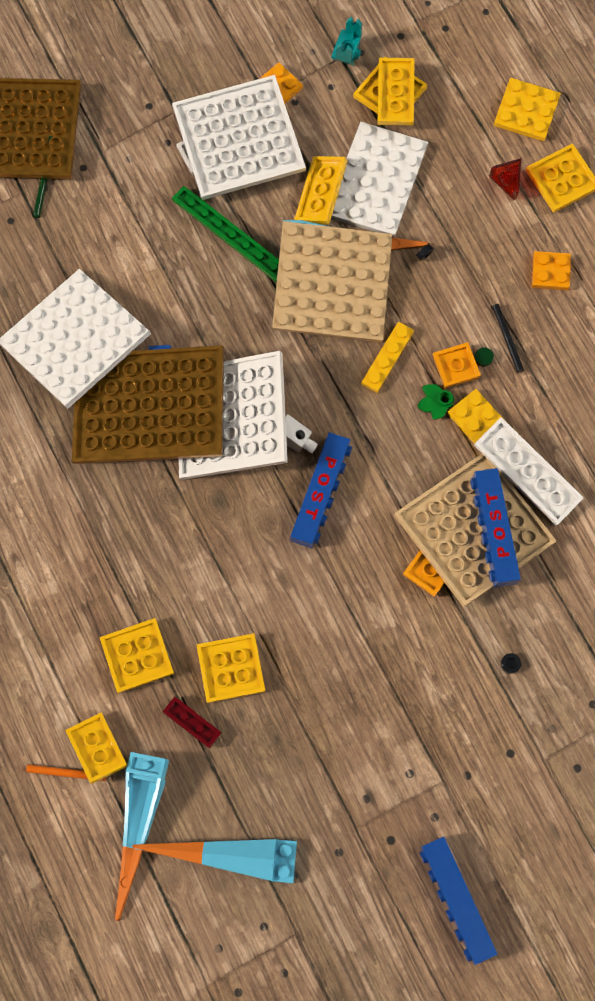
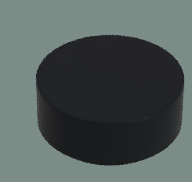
(425, 252)
(510, 663)

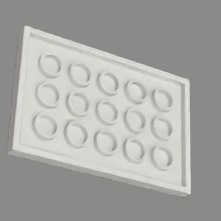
(378, 178)

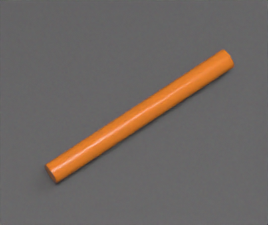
(57, 771)

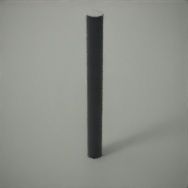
(508, 339)

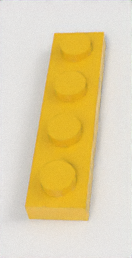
(387, 357)

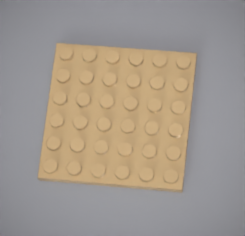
(332, 281)
(449, 536)

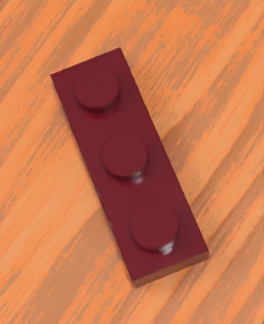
(192, 722)

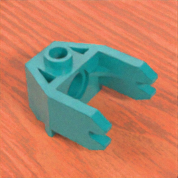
(348, 43)

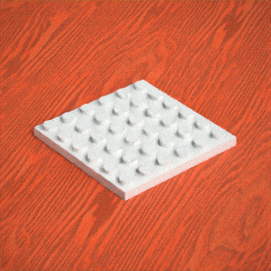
(238, 137)
(74, 338)
(251, 418)

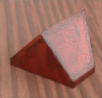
(507, 177)

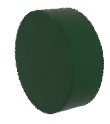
(484, 357)

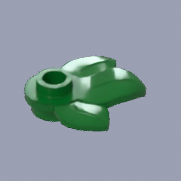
(433, 402)

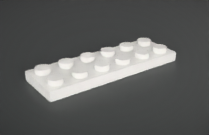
(528, 471)

